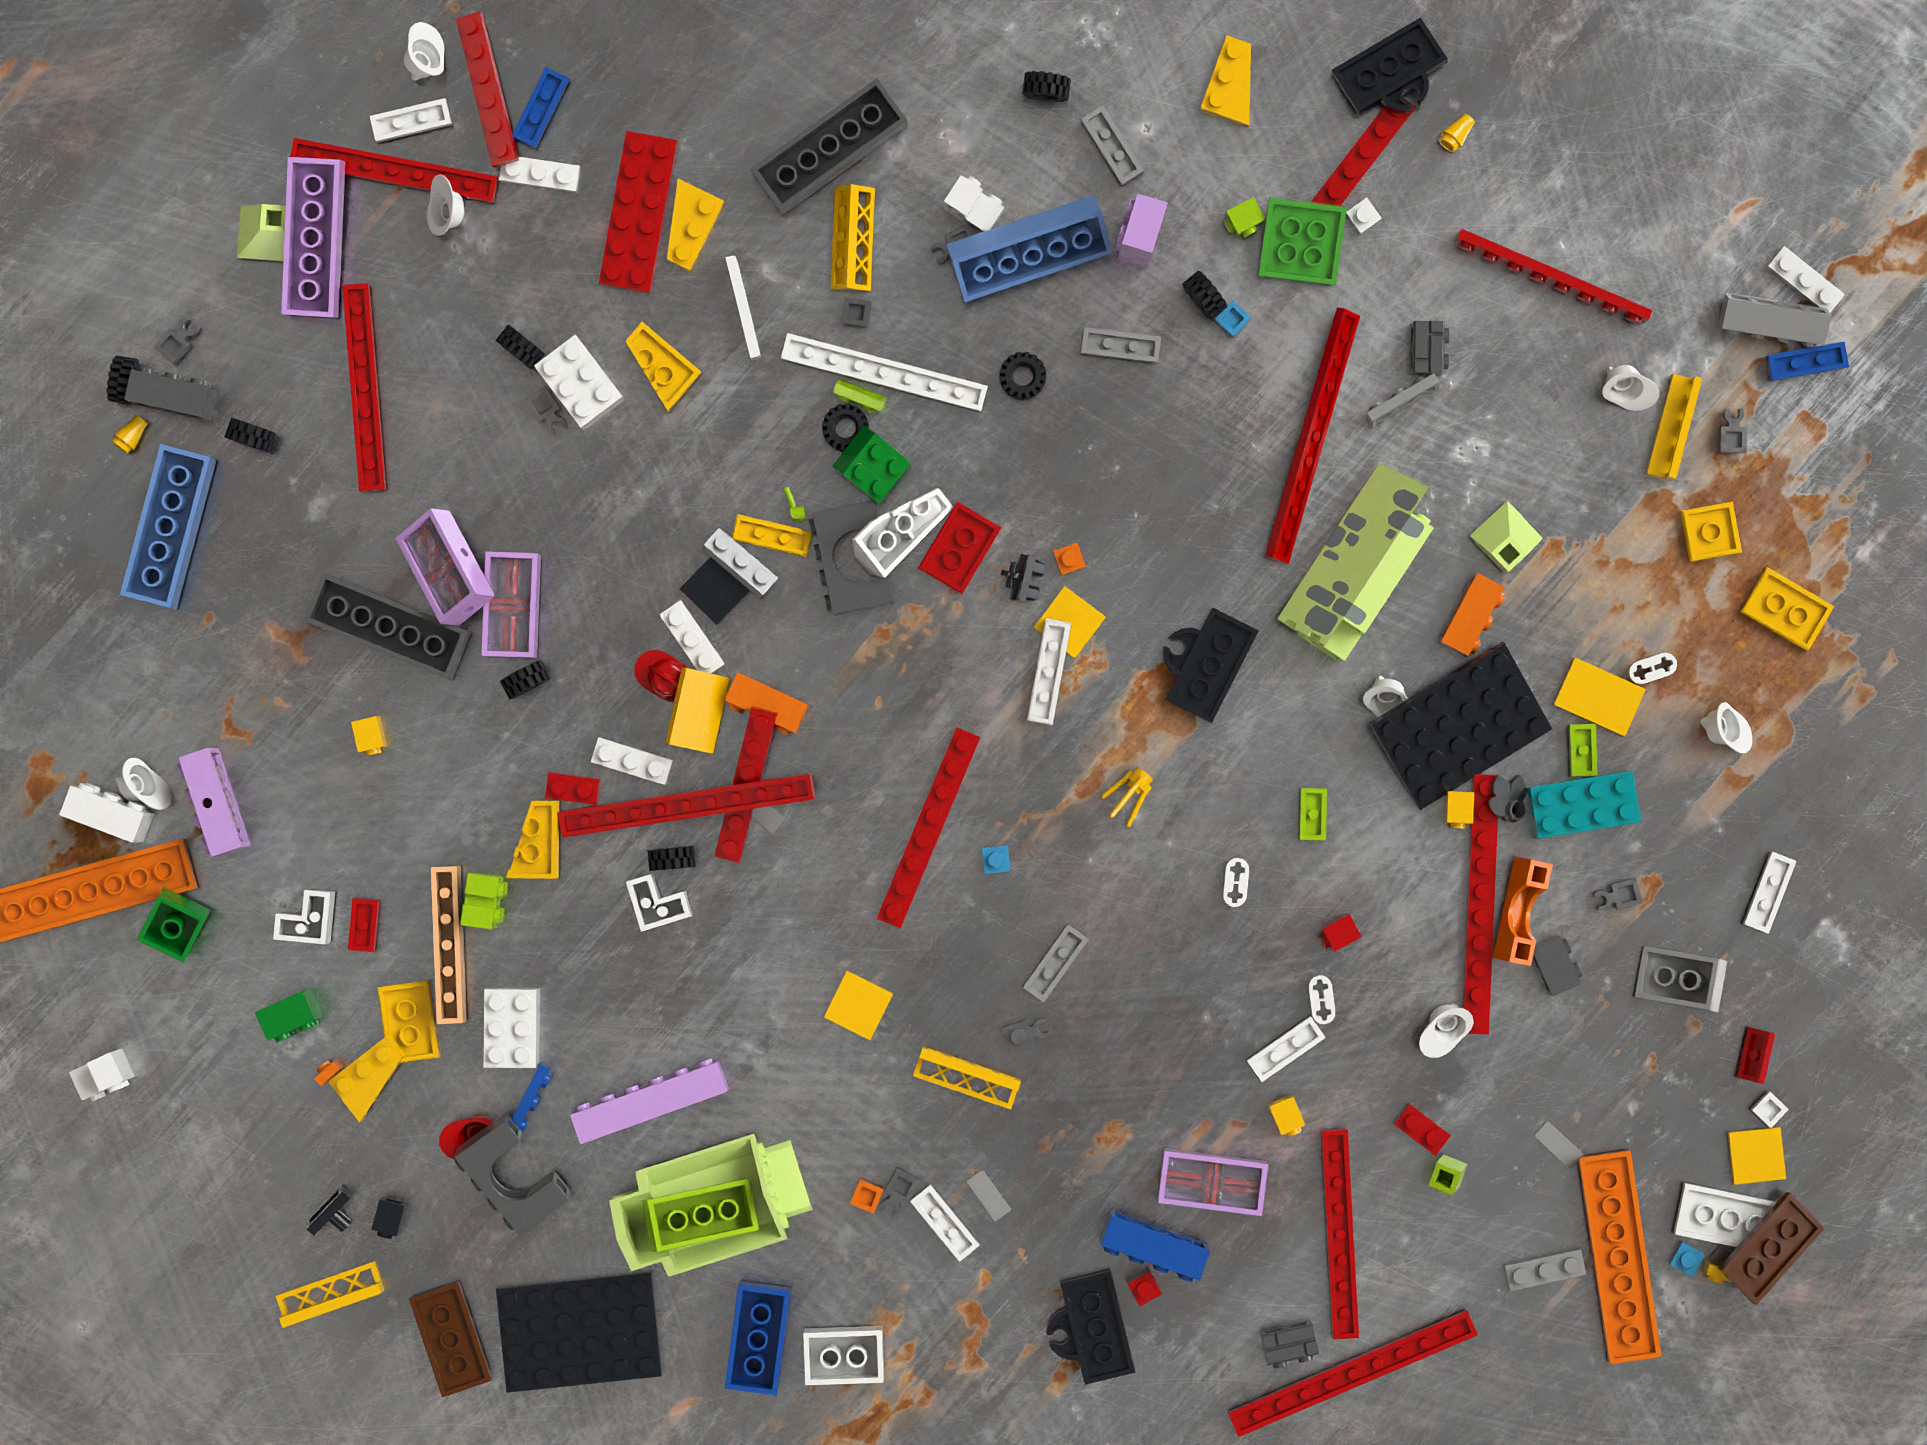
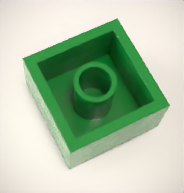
(871, 464)
(173, 924)
(285, 1016)

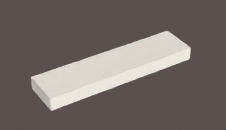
(743, 308)
(1049, 671)

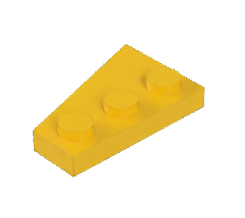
(1230, 83)
(691, 223)
(662, 364)
(539, 844)
(366, 1076)

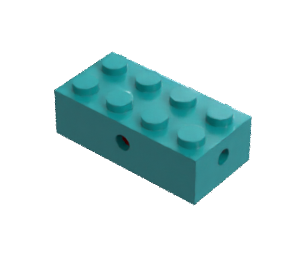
(1583, 804)

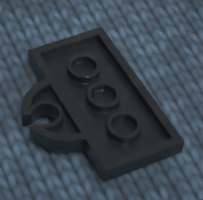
(1392, 69)
(1208, 663)
(1092, 1328)

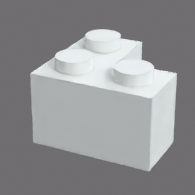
(972, 206)
(651, 908)
(313, 924)
(101, 1074)

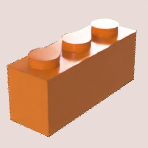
(1472, 615)
(748, 692)

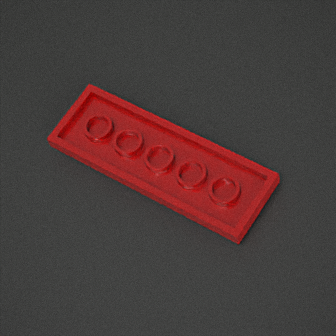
(638, 212)

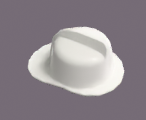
(424, 51)
(444, 207)
(1629, 388)
(1384, 695)
(1728, 728)
(142, 784)
(1445, 1030)

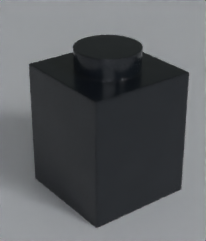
(389, 1217)

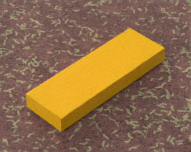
(772, 535)

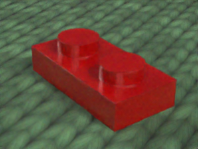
(572, 788)
(363, 924)
(1756, 1055)
(1422, 1129)

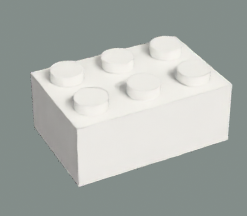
(579, 382)
(107, 812)
(511, 1027)
(843, 1355)

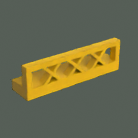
(847, 238)
(1673, 427)
(971, 1069)
(331, 1304)

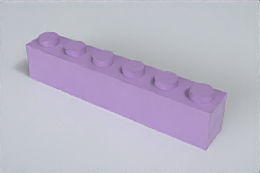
(649, 1102)

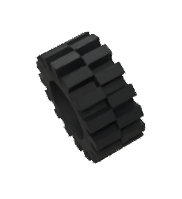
(1046, 86)
(1204, 295)
(519, 347)
(1030, 361)
(119, 377)
(834, 416)
(250, 435)
(525, 679)
(671, 858)

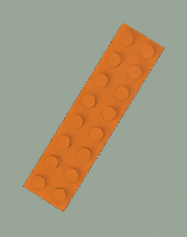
(94, 889)
(1619, 1257)

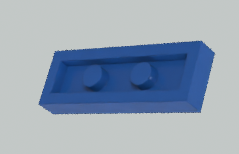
(540, 107)
(1807, 361)
(530, 1099)

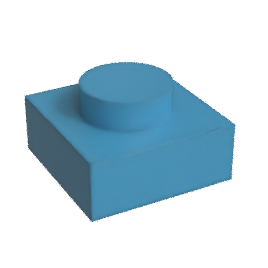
(1232, 319)
(996, 859)
(1686, 1259)

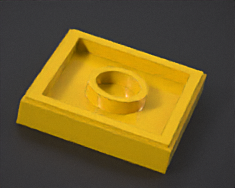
(1711, 531)
(1079, 613)
(858, 1005)
(1756, 1155)

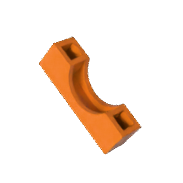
(1514, 935)

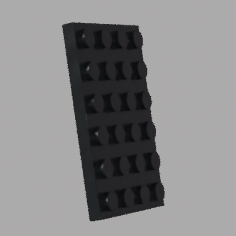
(1461, 725)
(579, 1332)

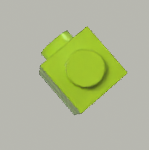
(1244, 218)
(1447, 1175)

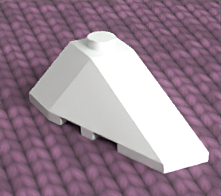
(893, 535)

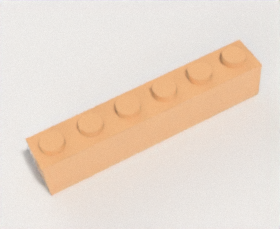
(448, 945)

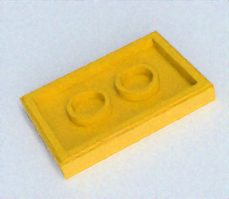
(1786, 609)
(1599, 697)
(697, 710)
(410, 1019)

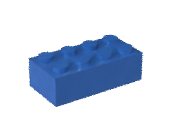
(1154, 1245)
(758, 1338)

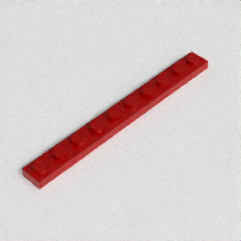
(1312, 435)
(686, 805)
(1480, 906)
(1352, 1373)

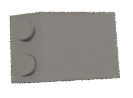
(1681, 979)

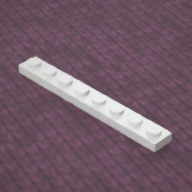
(884, 372)

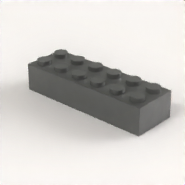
(829, 146)
(387, 626)

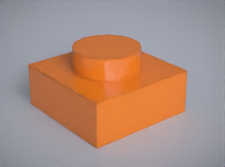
(1069, 559)
(328, 1071)
(866, 1196)

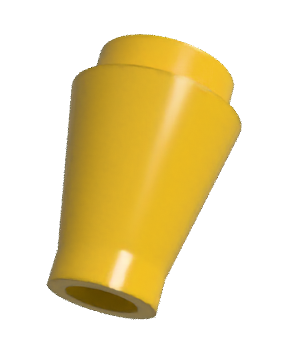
(1456, 133)
(130, 434)

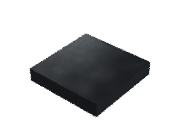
(714, 590)

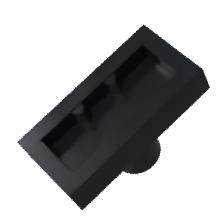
(330, 1212)

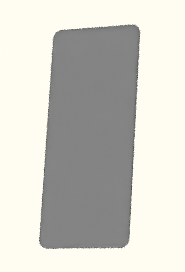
(768, 818)
(1558, 1145)
(988, 1195)

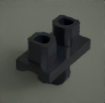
(1020, 575)

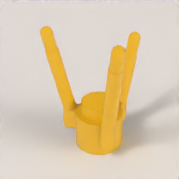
(1138, 782)

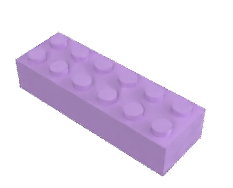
(313, 237)

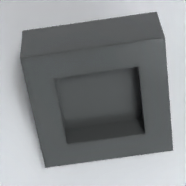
(856, 312)

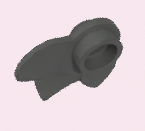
(1508, 798)

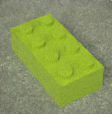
(700, 1215)

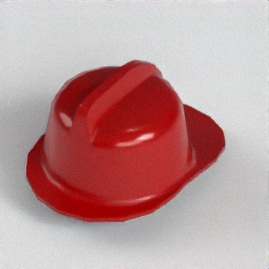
(659, 673)
(459, 1132)

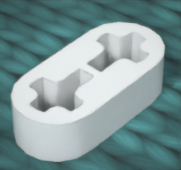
(1653, 674)
(1229, 882)
(1327, 998)

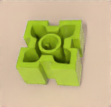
(483, 900)

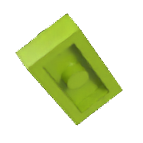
(850, 392)
(1582, 750)
(1313, 814)

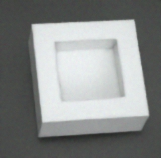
(1363, 216)
(1769, 1109)

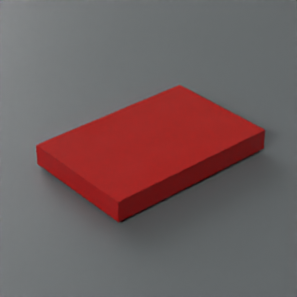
(959, 547)

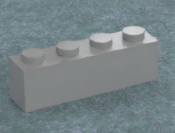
(1774, 319)

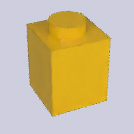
(369, 735)
(1458, 808)
(1286, 1116)

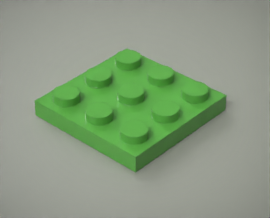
(1302, 240)

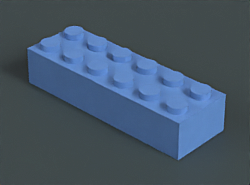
(1029, 248)
(168, 526)

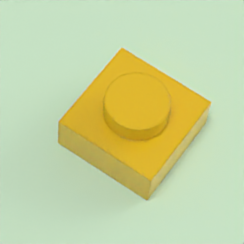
(1714, 1273)

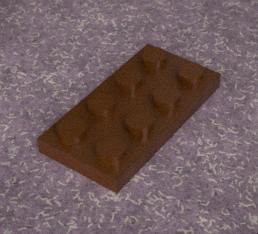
(1771, 1248)
(450, 1339)

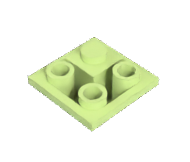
(261, 232)
(1506, 537)

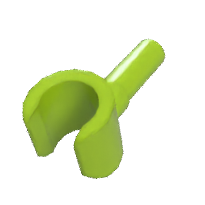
(797, 513)

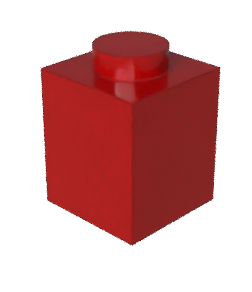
(1339, 933)
(1144, 1287)

